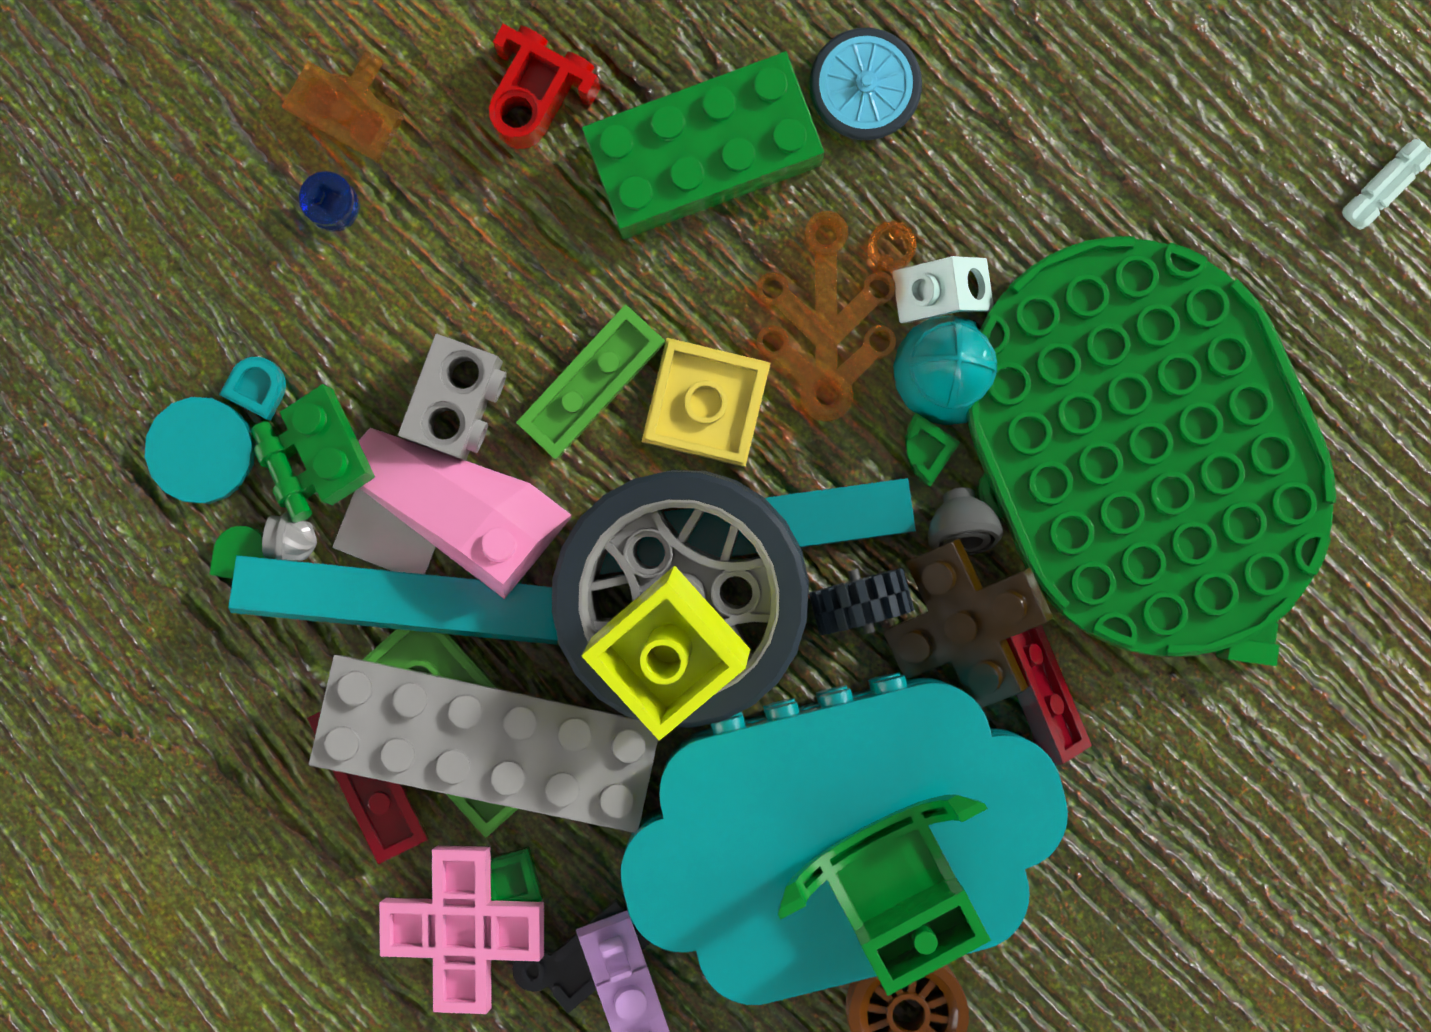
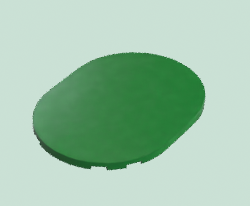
(1152, 448)

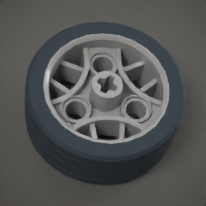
(635, 512)

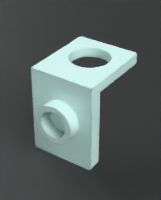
(941, 288)

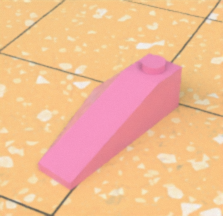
(465, 510)

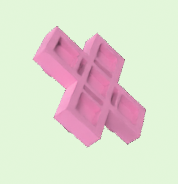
(461, 929)

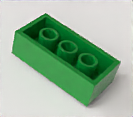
(704, 145)

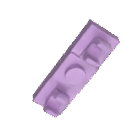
(621, 975)

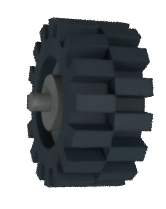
(861, 601)

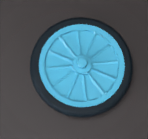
(865, 83)

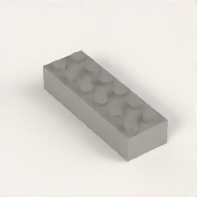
(484, 743)

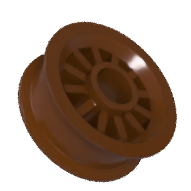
(951, 994)

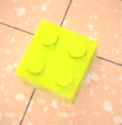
(667, 653)

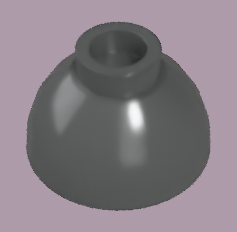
(966, 519)

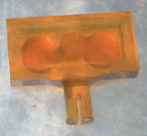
(345, 107)

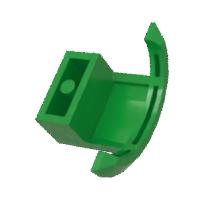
(898, 891)

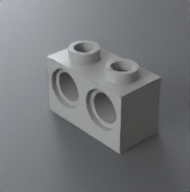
(438, 394)

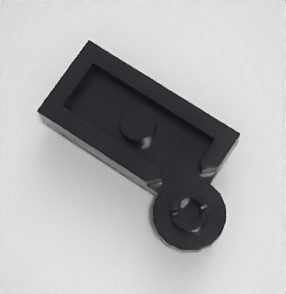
(566, 968)

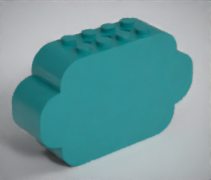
(780, 788)

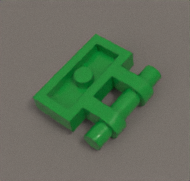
(326, 446)

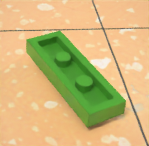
(591, 382)

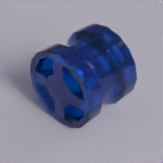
(334, 212)

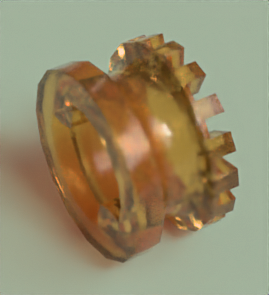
(896, 231)

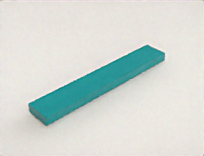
(812, 516)
(390, 600)

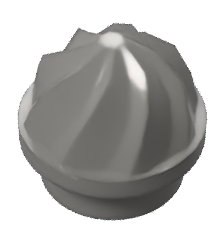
(288, 539)

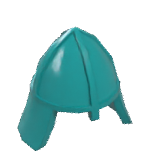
(944, 368)

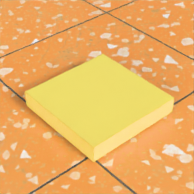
(705, 402)

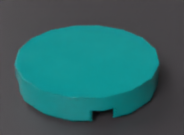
(199, 450)

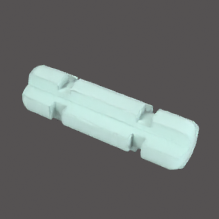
(1387, 184)

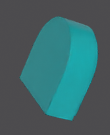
(256, 386)

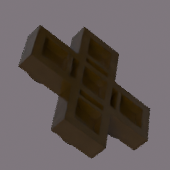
(967, 623)

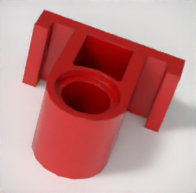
(536, 81)

